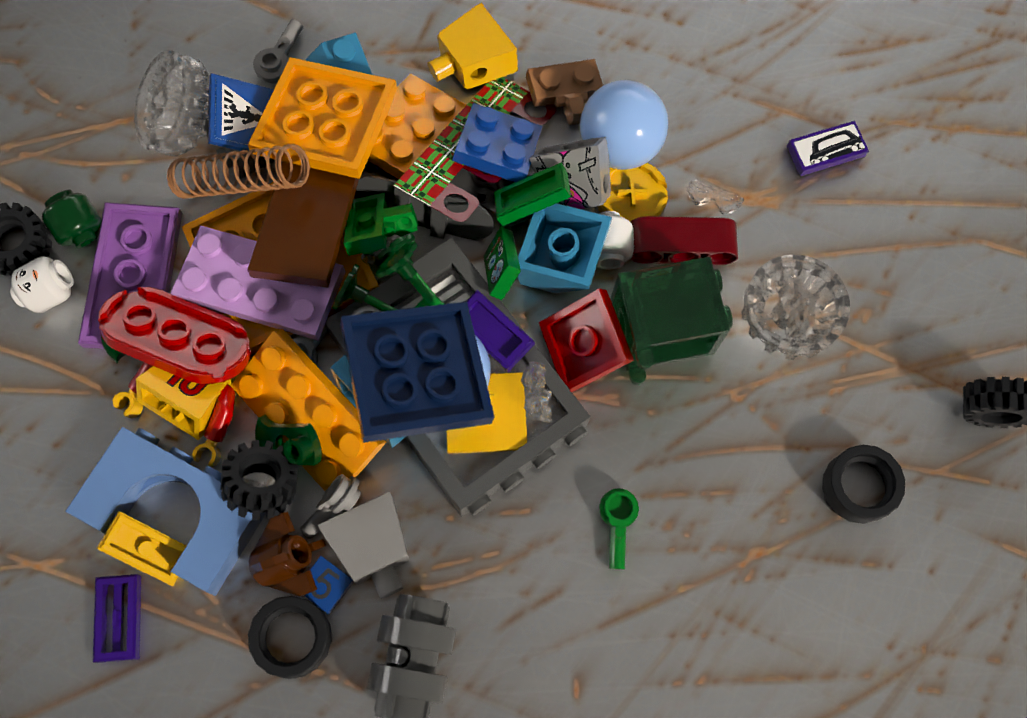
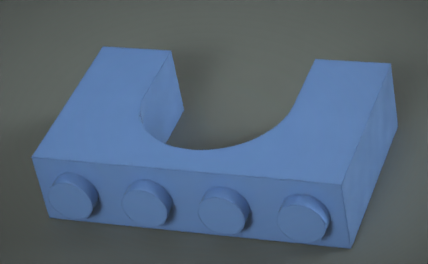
(134, 466)

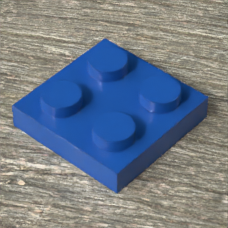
(497, 143)

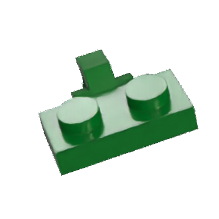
(373, 221)

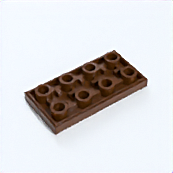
(303, 228)

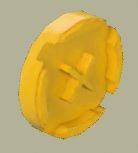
(636, 192)

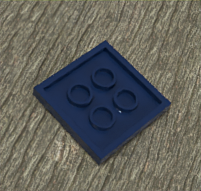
(415, 371)

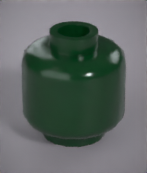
(71, 219)

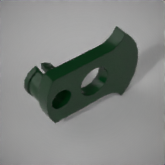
(303, 441)

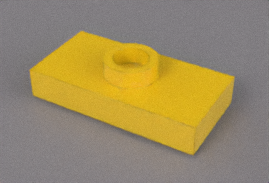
(142, 547)

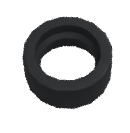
(884, 464)
(265, 617)

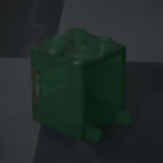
(670, 313)

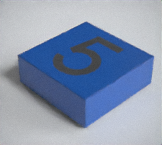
(331, 585)

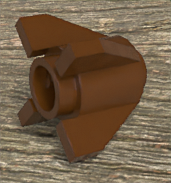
(281, 558)

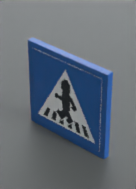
(234, 111)

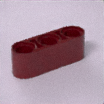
(684, 239)

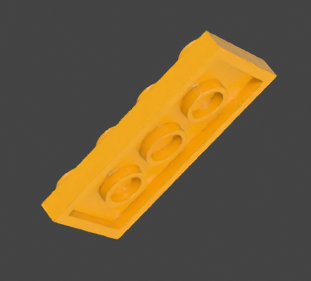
(293, 390)

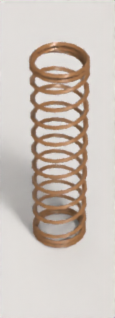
(305, 167)

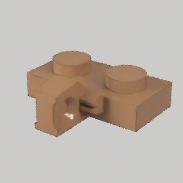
(565, 86)

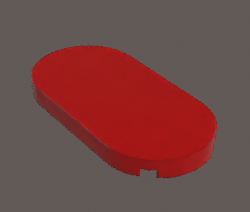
(174, 335)

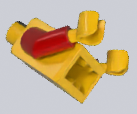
(186, 404)

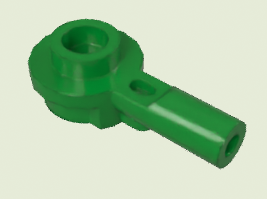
(618, 510)

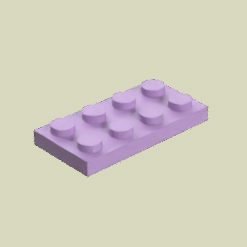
(219, 280)

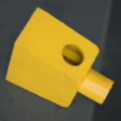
(474, 50)

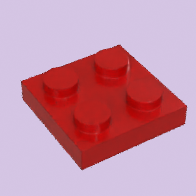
(586, 340)

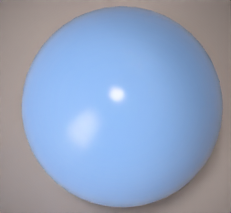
(630, 119)

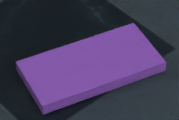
(131, 252)

